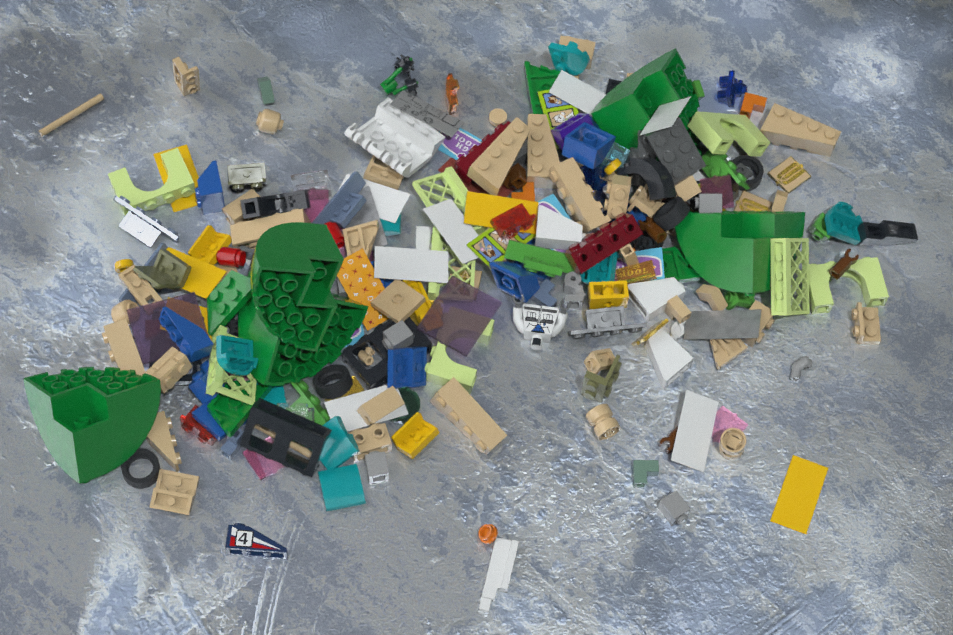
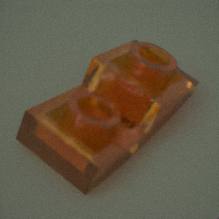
(451, 94)

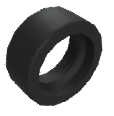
(753, 163)
(671, 213)
(335, 389)
(147, 481)

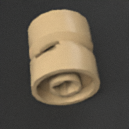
(603, 422)
(732, 444)

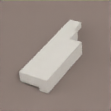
(499, 571)

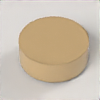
(497, 117)

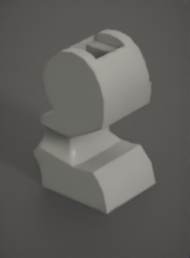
(574, 290)

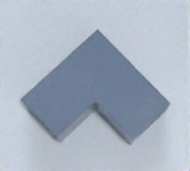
(543, 295)
(232, 445)

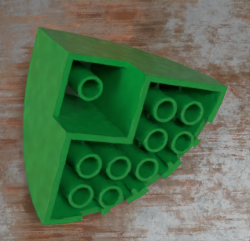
(637, 97)
(735, 246)
(293, 282)
(284, 362)
(93, 416)

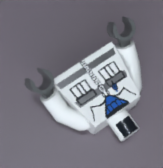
(538, 322)

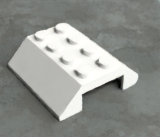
(397, 139)

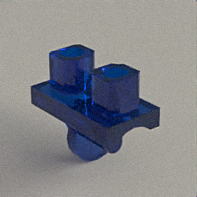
(734, 87)
(592, 177)

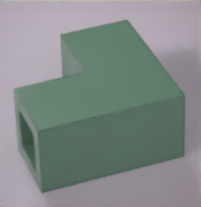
(266, 90)
(642, 469)

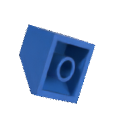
(588, 145)
(209, 190)
(514, 279)

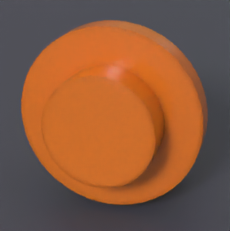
(488, 533)

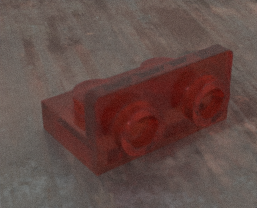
(512, 221)
(190, 425)

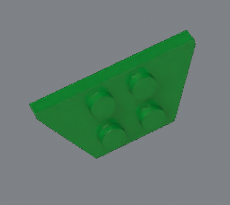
(538, 80)
(678, 266)
(227, 299)
(231, 412)

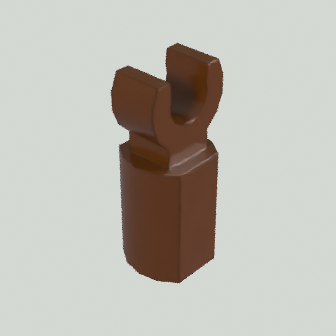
(653, 230)
(843, 265)
(670, 440)

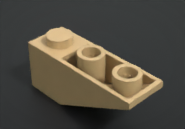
(163, 442)

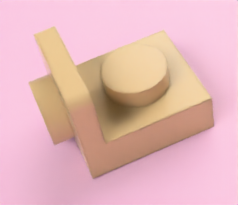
(599, 360)

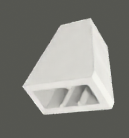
(556, 230)
(652, 296)
(667, 357)

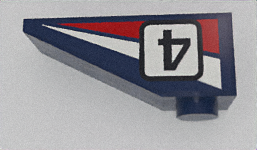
(248, 542)

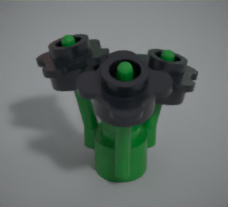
(402, 66)

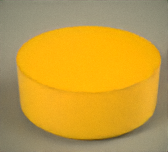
(611, 167)
(122, 265)

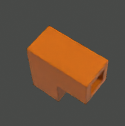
(752, 102)
(526, 194)

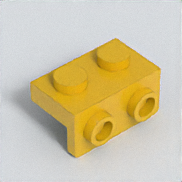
(208, 244)
(414, 436)

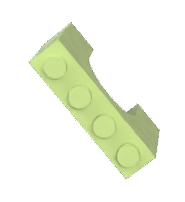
(720, 130)
(177, 185)
(864, 272)
(443, 369)

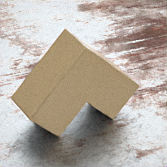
(779, 201)
(628, 255)
(713, 296)
(677, 309)

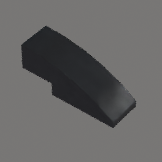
(887, 233)

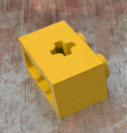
(607, 294)

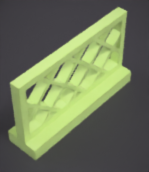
(453, 186)
(437, 244)
(782, 276)
(218, 376)

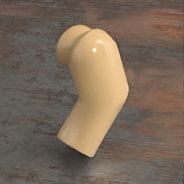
(366, 356)

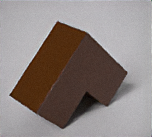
(516, 177)

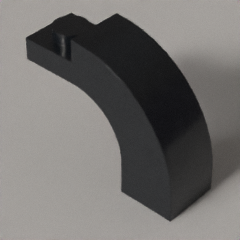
(655, 174)
(275, 204)

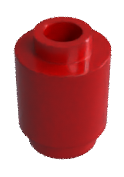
(336, 234)
(231, 257)

